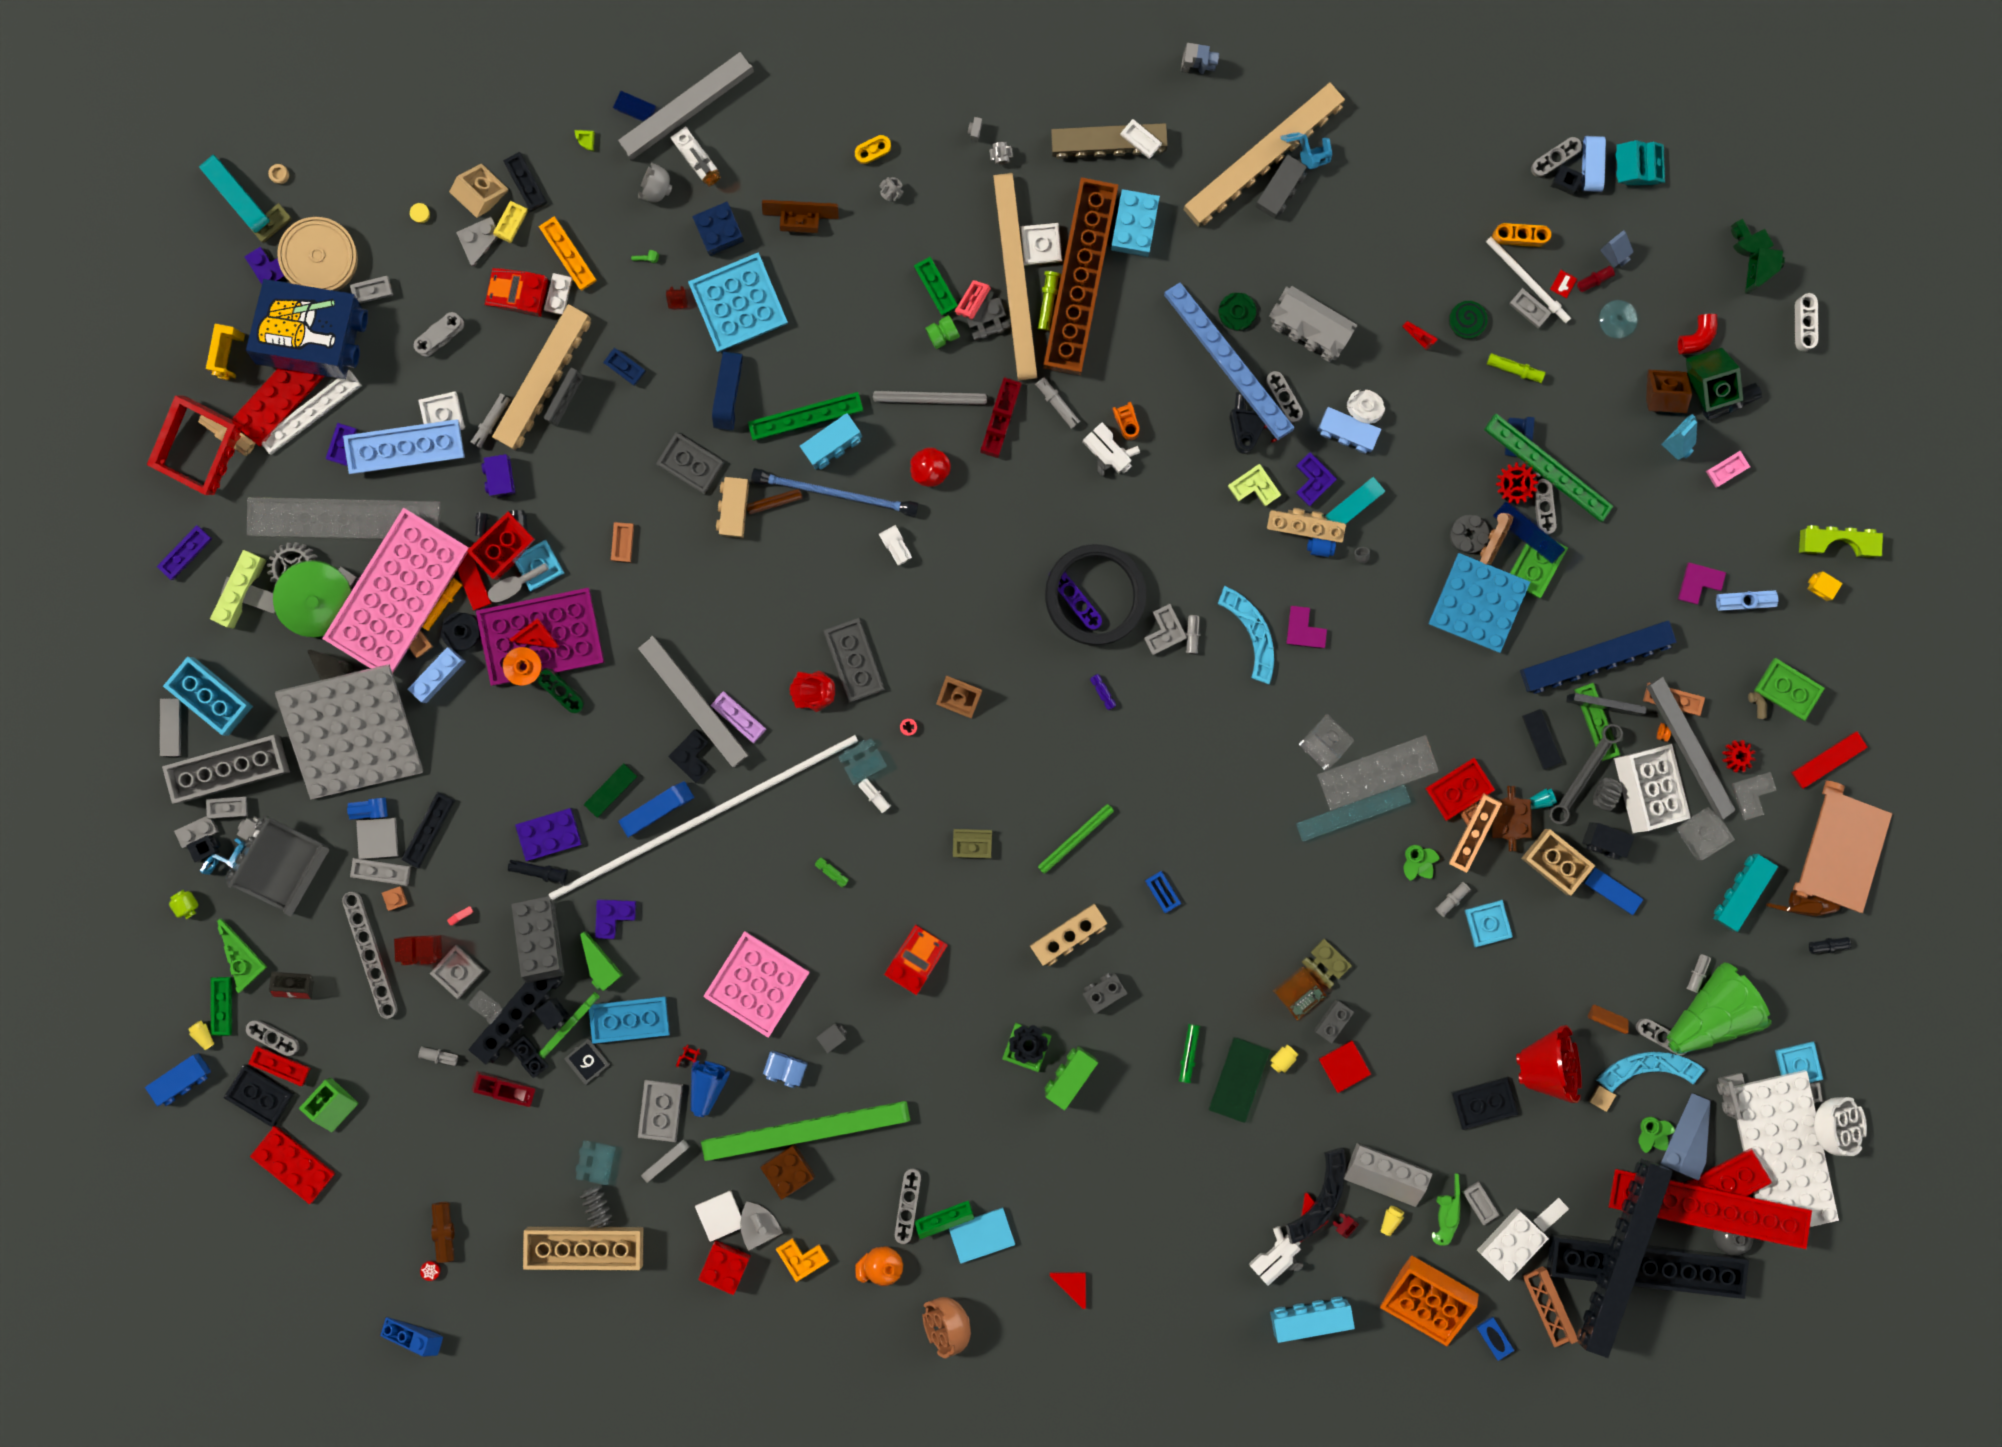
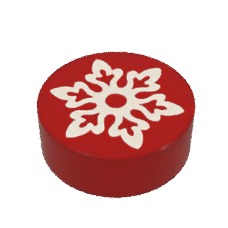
(430, 1270)

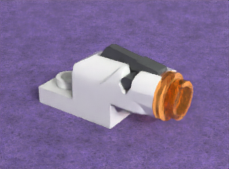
(696, 156)

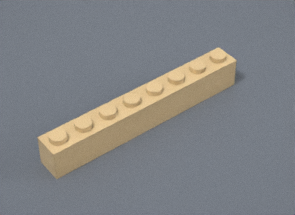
(542, 377)

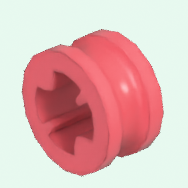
(905, 731)

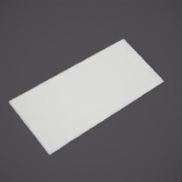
(1551, 1214)

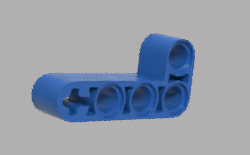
(656, 809)

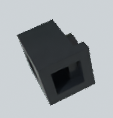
(1573, 176)
(198, 851)

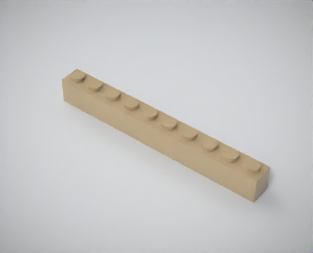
(1263, 155)

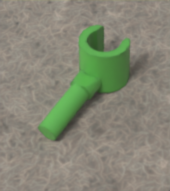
(652, 257)

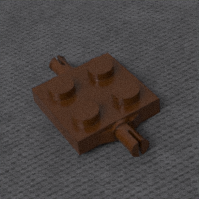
(1513, 819)

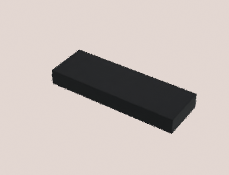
(525, 181)
(1541, 739)

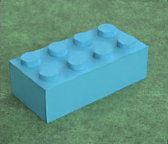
(208, 696)
(1312, 1319)

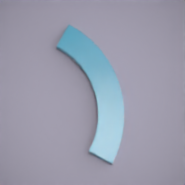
(1257, 630)
(1649, 1062)

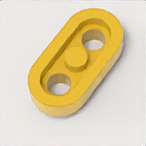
(872, 149)

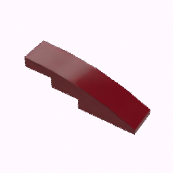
(1000, 417)

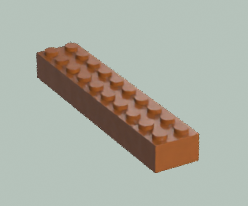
(1080, 276)

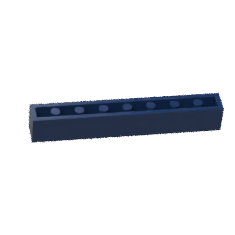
(1598, 656)

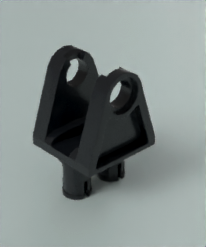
(1244, 425)

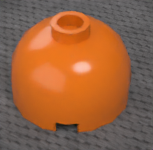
(883, 1266)

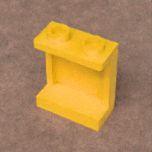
(220, 350)

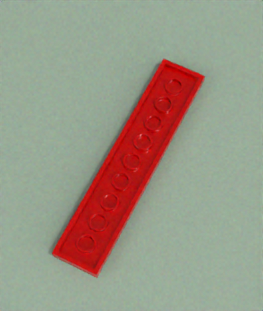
(1724, 1212)

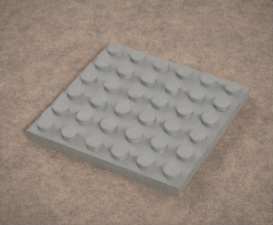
(349, 731)

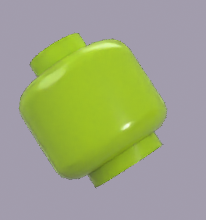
(183, 904)

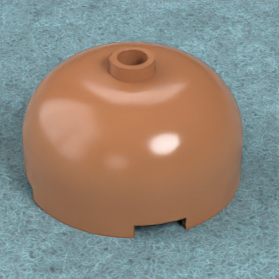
(954, 1326)

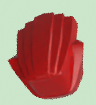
(812, 690)

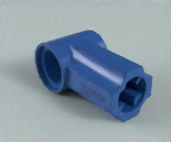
(372, 808)

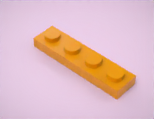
(567, 253)

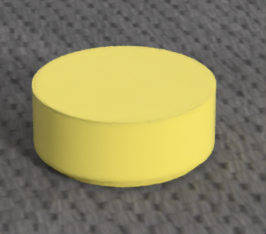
(420, 213)

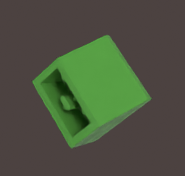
(328, 1105)

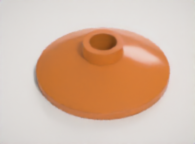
(512, 665)

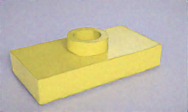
(510, 222)

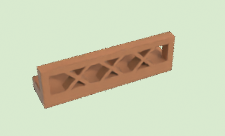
(1556, 1303)

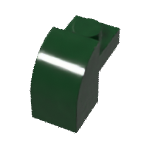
(1749, 243)

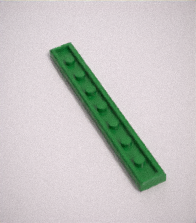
(1548, 467)

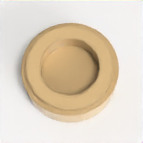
(278, 174)

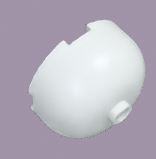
(1840, 1126)

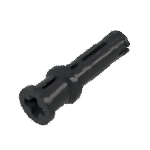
(546, 873)

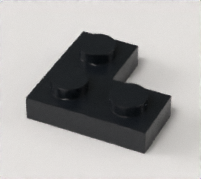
(685, 756)

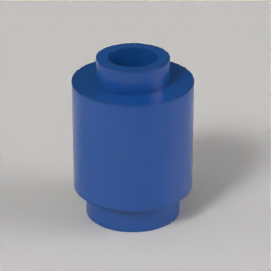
(1321, 547)

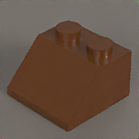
(1668, 391)

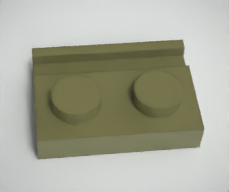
(972, 843)

